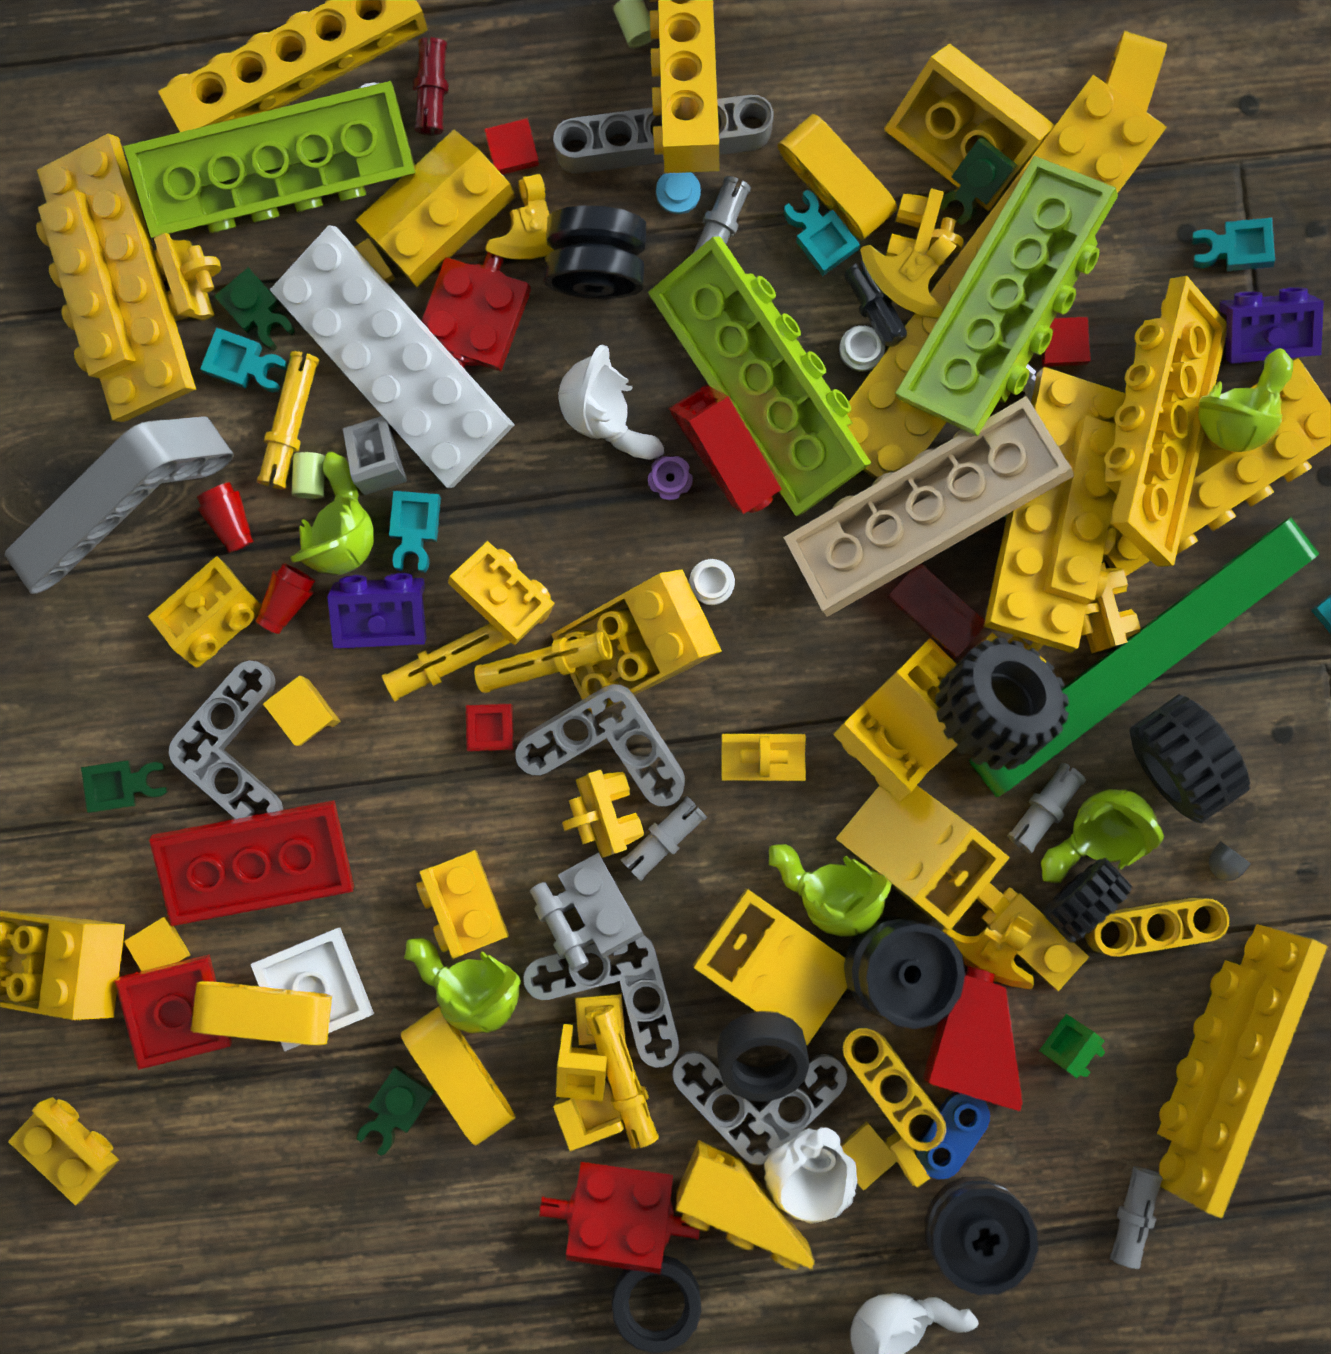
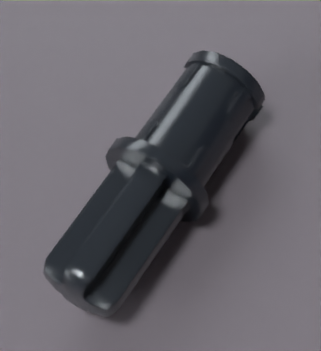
(875, 306)

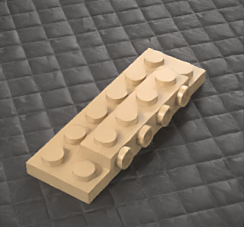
(927, 506)

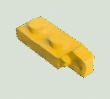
(1047, 949)

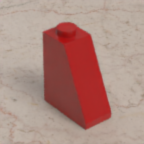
(726, 448)
(976, 1045)

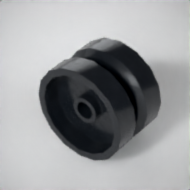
(595, 252)
(905, 972)
(996, 1259)

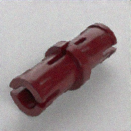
(430, 86)

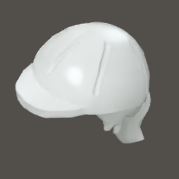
(596, 407)
(897, 1322)

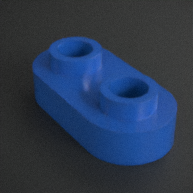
(959, 1138)

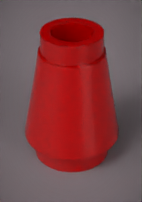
(226, 516)
(284, 597)

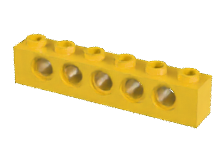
(686, 54)
(288, 81)

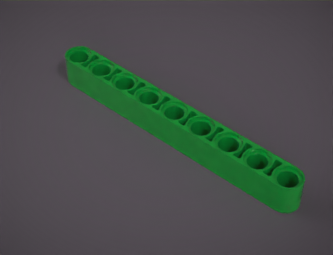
(1168, 640)

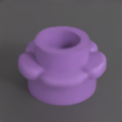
(665, 466)

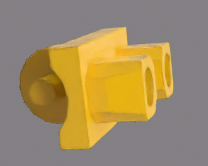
(922, 213)
(187, 276)
(1103, 621)
(763, 757)
(596, 815)

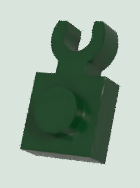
(980, 177)
(253, 306)
(114, 785)
(398, 1105)

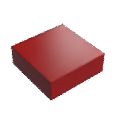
(512, 146)
(1068, 343)
(489, 727)

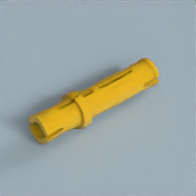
(287, 421)
(560, 657)
(433, 666)
(628, 1094)

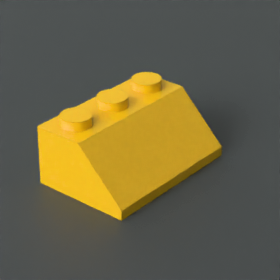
(956, 106)
(437, 207)

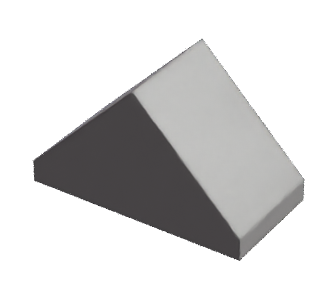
(373, 456)

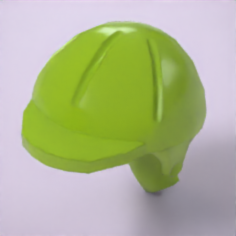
(1247, 416)
(341, 531)
(1107, 826)
(836, 896)
(471, 993)

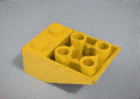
(652, 634)
(923, 852)
(774, 964)
(59, 965)
(727, 1195)

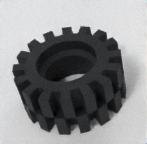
(1087, 900)

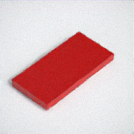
(252, 863)

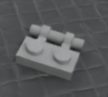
(600, 906)

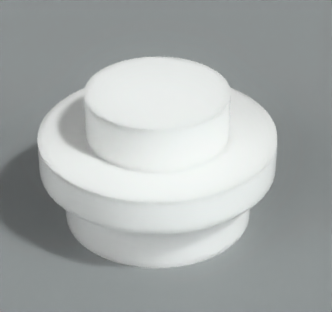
(861, 348)
(712, 581)

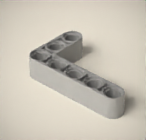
(111, 490)

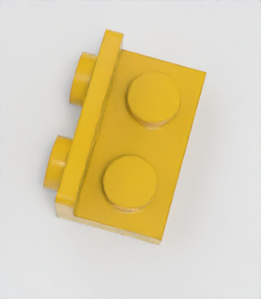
(502, 592)
(205, 613)
(462, 905)
(64, 1149)

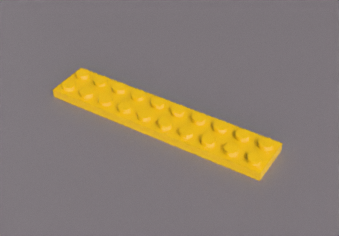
(1097, 137)

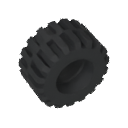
(982, 724)
(1190, 758)

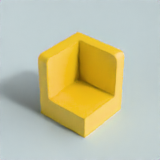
(300, 711)
(579, 1070)
(587, 1120)

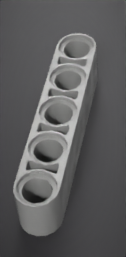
(638, 126)

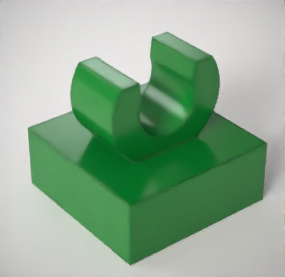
(1072, 1046)

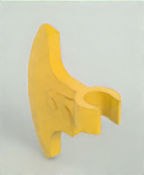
(528, 225)
(907, 275)
(997, 951)

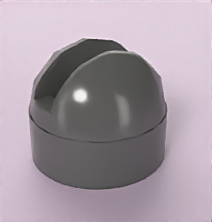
(1227, 863)

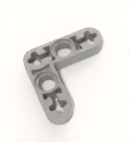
(617, 731)
(213, 755)
(630, 980)
(767, 1117)

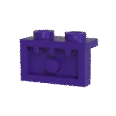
(1264, 324)
(377, 611)

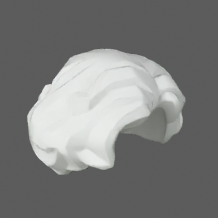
(811, 1176)

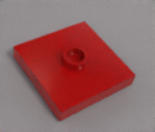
(160, 1012)

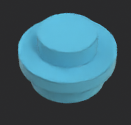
(678, 192)

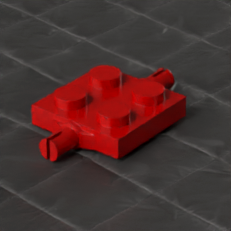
(476, 311)
(619, 1217)

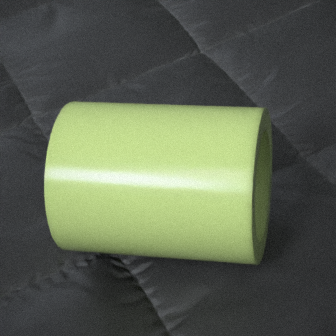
(633, 21)
(308, 475)

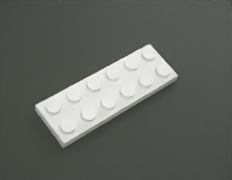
(391, 357)

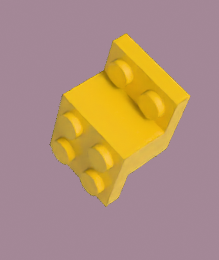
(898, 724)

